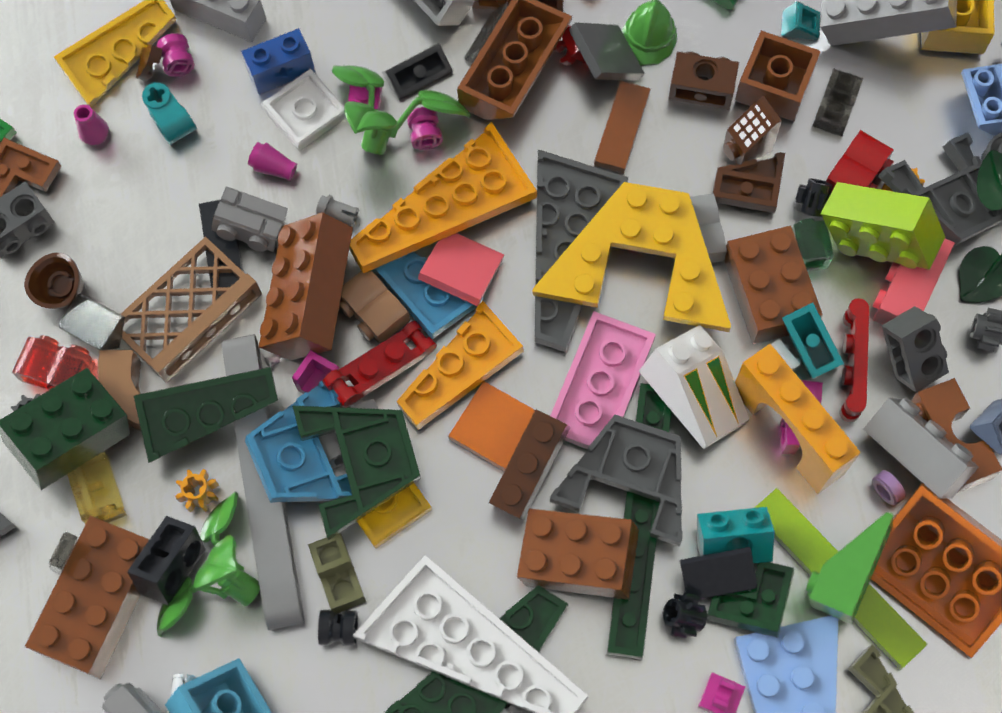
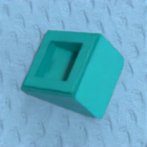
(800, 22)

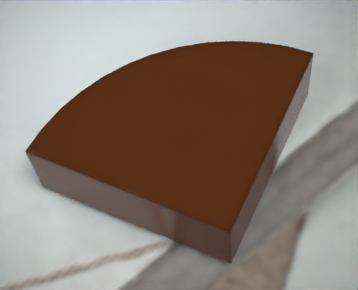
(148, 56)

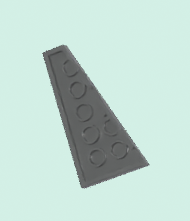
(566, 202)

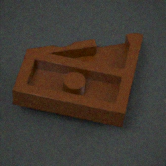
(750, 184)

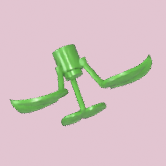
(379, 124)
(219, 568)

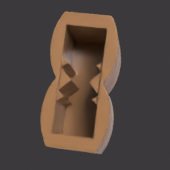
(373, 307)

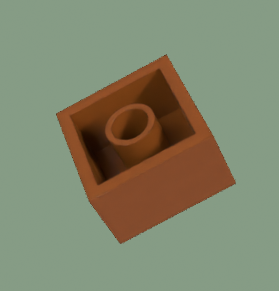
(778, 72)

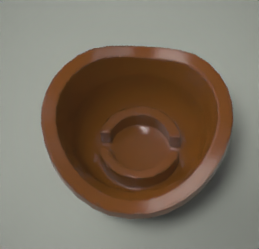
(53, 281)

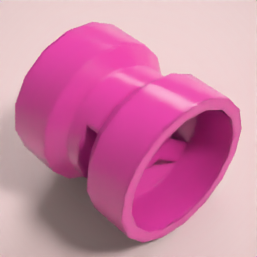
(176, 59)
(425, 130)

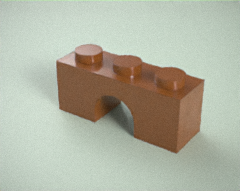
(947, 404)

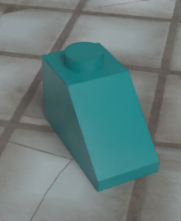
(812, 341)

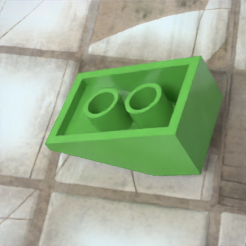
(847, 574)

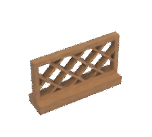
(208, 322)

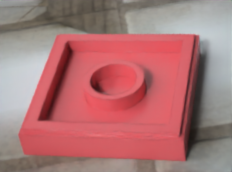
(461, 267)

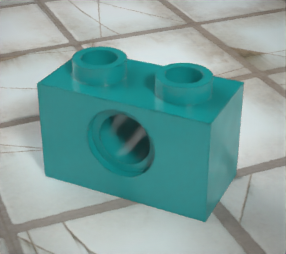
(737, 530)

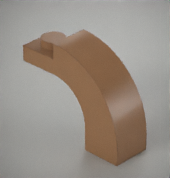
(120, 377)

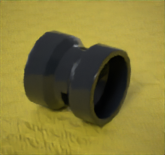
(337, 627)

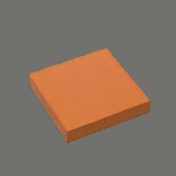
(492, 425)

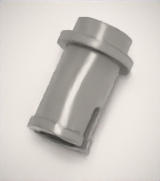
(337, 210)

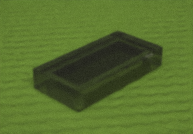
(62, 552)

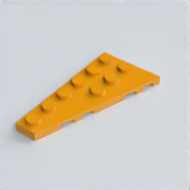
(453, 197)

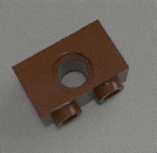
(689, 88)

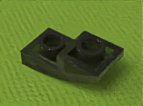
(837, 102)

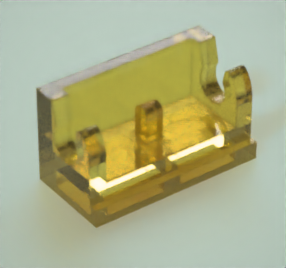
(97, 490)

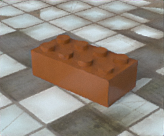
(306, 287)
(90, 599)

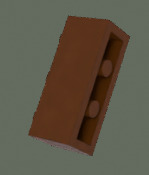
(529, 464)

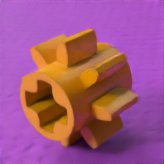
(188, 490)

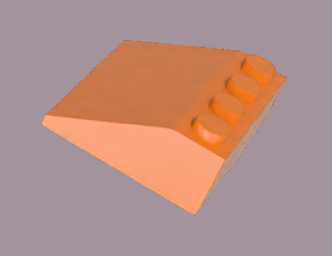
(944, 569)

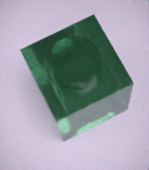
(814, 243)

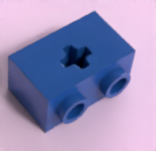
(278, 61)

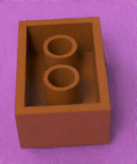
(769, 281)
(578, 553)

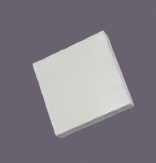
(304, 109)

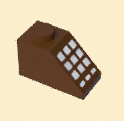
(752, 133)

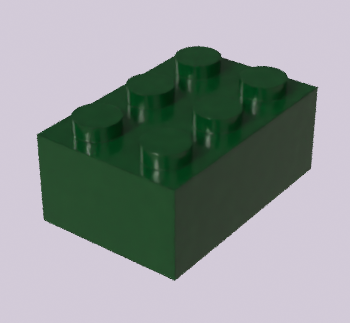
(64, 428)

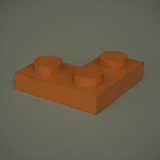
(23, 165)

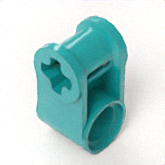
(168, 115)

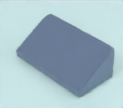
(989, 426)

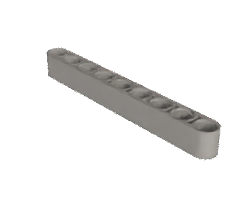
(267, 519)

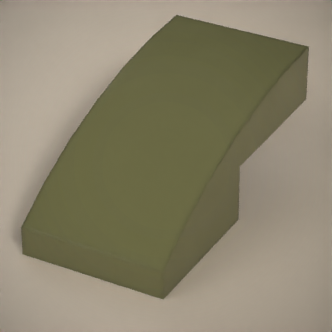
(336, 573)

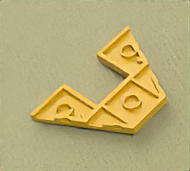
(645, 222)

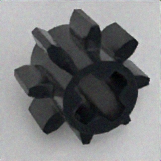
(813, 196)
(685, 615)

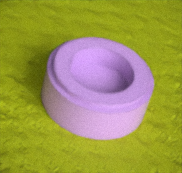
(888, 487)

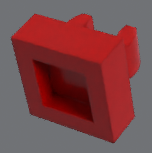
(572, 50)

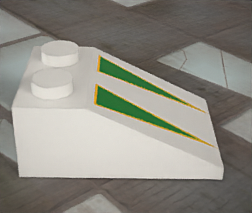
(696, 385)

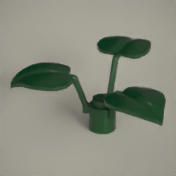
(982, 266)

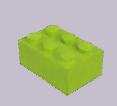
(883, 225)

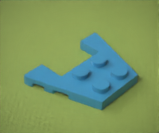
(293, 467)

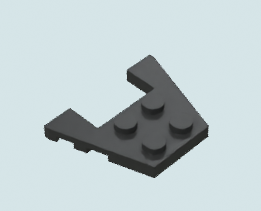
(953, 197)
(634, 460)

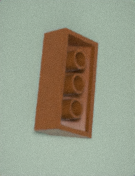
(512, 59)

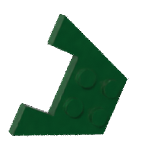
(374, 454)

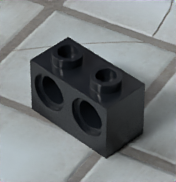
(166, 560)

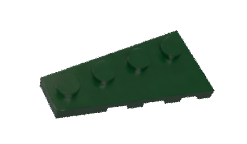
(190, 411)

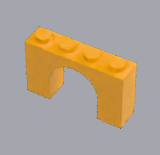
(824, 445)

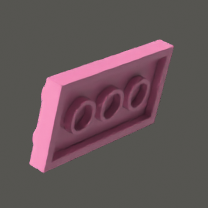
(601, 377)

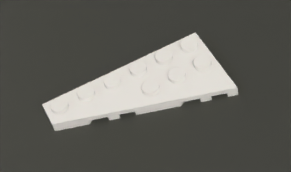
(453, 634)

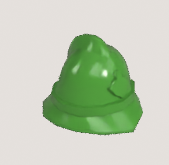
(651, 33)

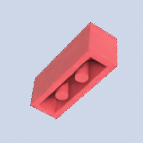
(909, 286)

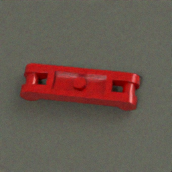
(379, 364)
(856, 372)

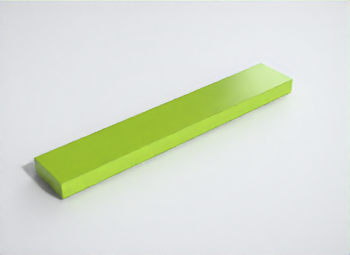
(812, 550)

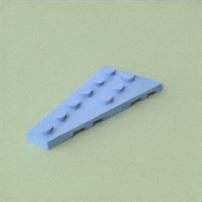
(793, 669)

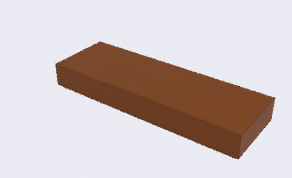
(622, 127)

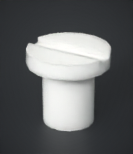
(272, 360)

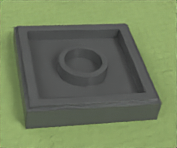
(606, 51)

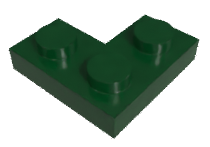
(760, 608)

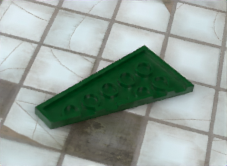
(530, 618)

